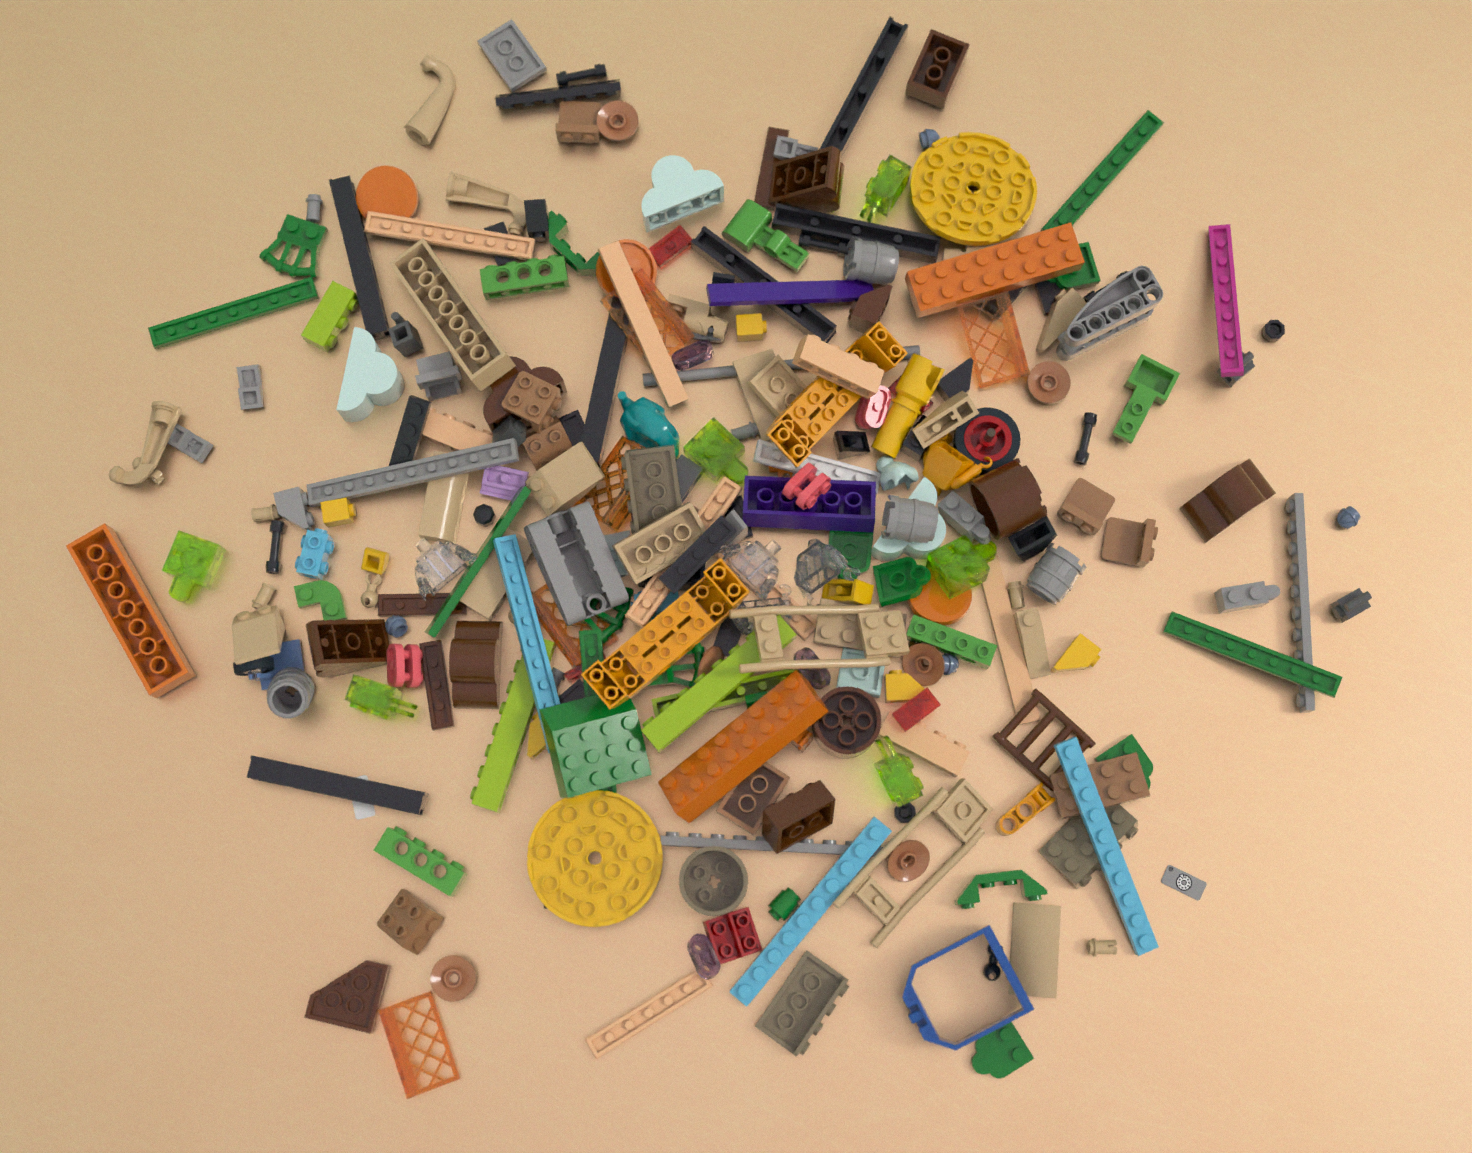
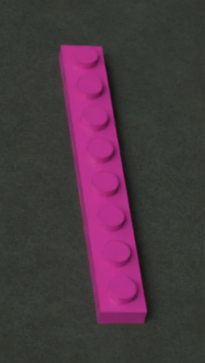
(1225, 301)

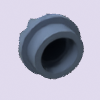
(928, 137)
(1348, 517)
(396, 626)
(951, 663)

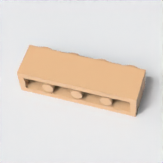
(838, 366)
(452, 434)
(926, 745)

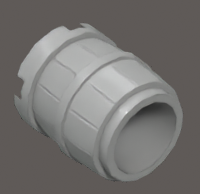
(870, 262)
(909, 520)
(1054, 574)
(282, 702)

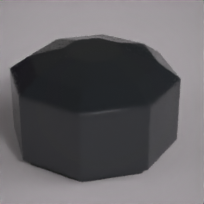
(1273, 330)
(484, 515)
(904, 813)

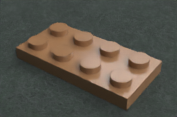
(1116, 781)

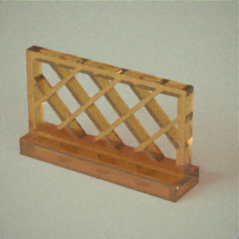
(660, 306)
(1012, 335)
(617, 506)
(558, 633)
(398, 1048)

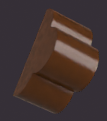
(809, 181)
(493, 410)
(1227, 500)
(347, 645)
(476, 664)

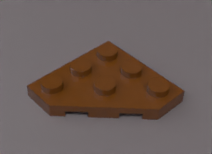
(351, 998)

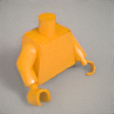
(948, 467)

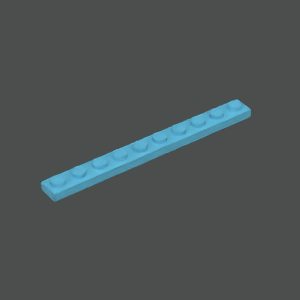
(526, 624)
(1106, 846)
(810, 911)

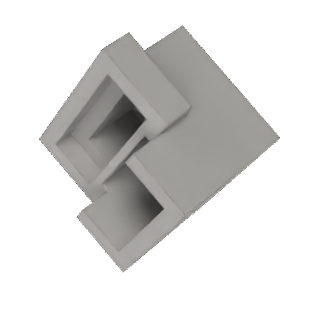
(439, 376)

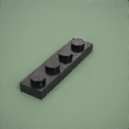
(410, 430)
(697, 554)

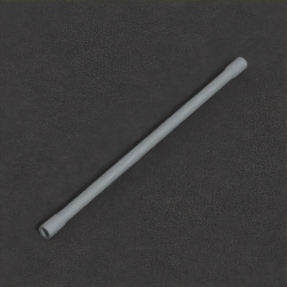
(726, 371)

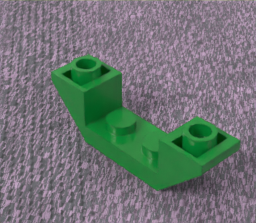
(557, 230)
(1029, 887)

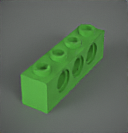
(534, 283)
(951, 641)
(388, 848)

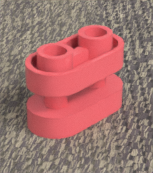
(873, 411)
(807, 497)
(404, 665)

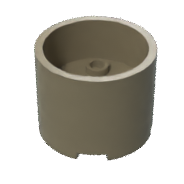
(698, 871)

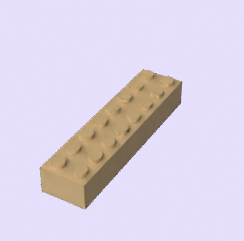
(452, 315)

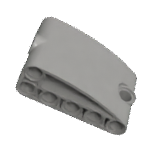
(1109, 310)
(576, 562)

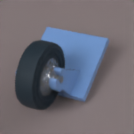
(266, 668)

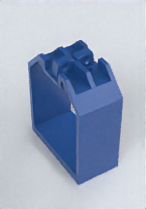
(920, 1016)

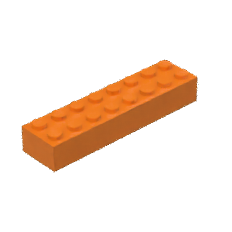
(994, 270)
(130, 611)
(742, 746)

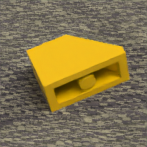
(847, 591)
(1078, 655)
(900, 687)
(536, 739)

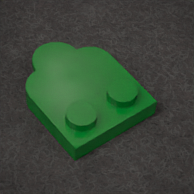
(1084, 277)
(855, 548)
(900, 580)
(1128, 746)
(1000, 1052)

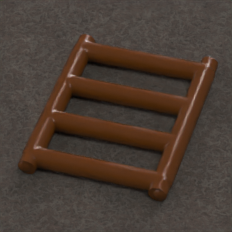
(1054, 711)

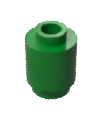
(783, 904)

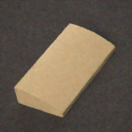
(745, 370)
(659, 542)
(1035, 948)

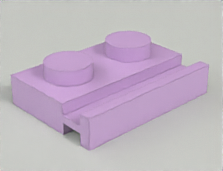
(503, 481)

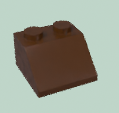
(869, 308)

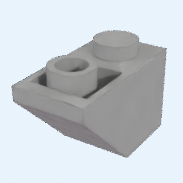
(293, 507)

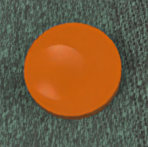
(387, 192)
(637, 257)
(937, 607)

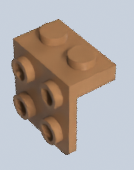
(578, 122)
(532, 400)
(548, 445)
(1086, 506)
(1129, 541)
(409, 922)

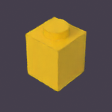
(750, 327)
(337, 512)

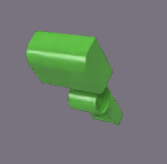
(751, 228)
(1150, 383)

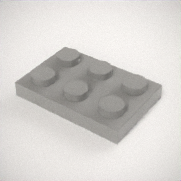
(512, 55)

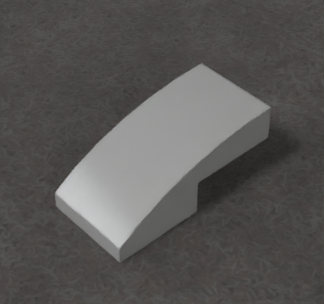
(790, 148)
(250, 387)
(189, 443)

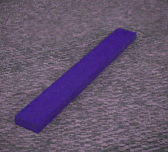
(786, 292)

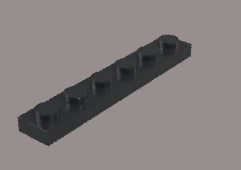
(549, 95)

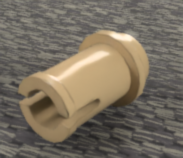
(265, 513)
(1016, 594)
(263, 596)
(1101, 947)

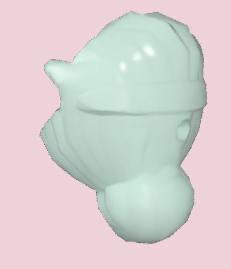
(895, 473)

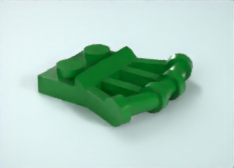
(299, 234)
(615, 623)
(668, 676)

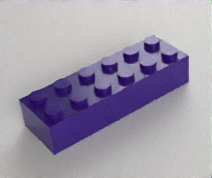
(843, 508)

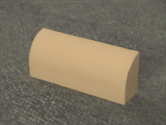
(443, 507)
(487, 589)

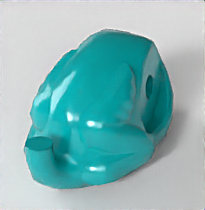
(646, 423)

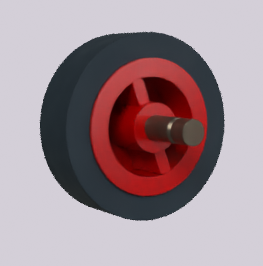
(990, 435)

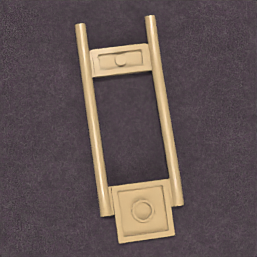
(880, 633)
(962, 813)

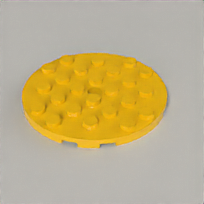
(977, 218)
(598, 892)

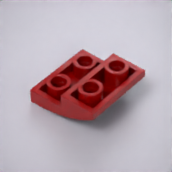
(733, 935)

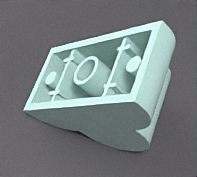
(678, 192)
(368, 379)
(892, 549)

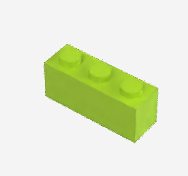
(330, 317)

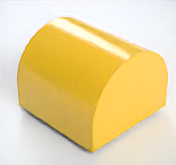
(375, 560)

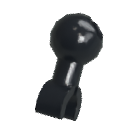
(992, 967)

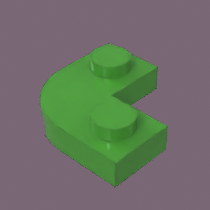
(322, 593)

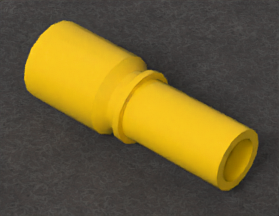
(913, 392)

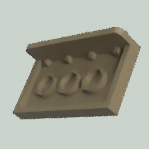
(651, 484)
(1073, 851)
(802, 1004)

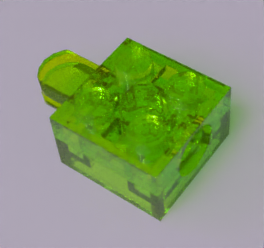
(886, 187)
(717, 455)
(191, 563)
(961, 565)
(377, 697)
(897, 775)

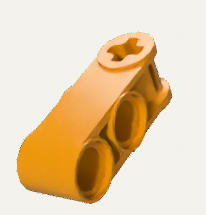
(1035, 800)

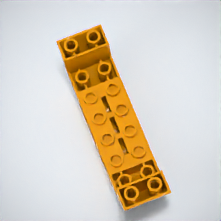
(825, 402)
(667, 636)

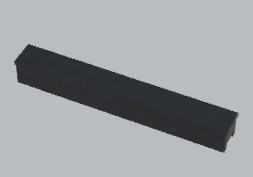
(866, 86)
(837, 228)
(360, 258)
(732, 262)
(605, 385)
(337, 785)

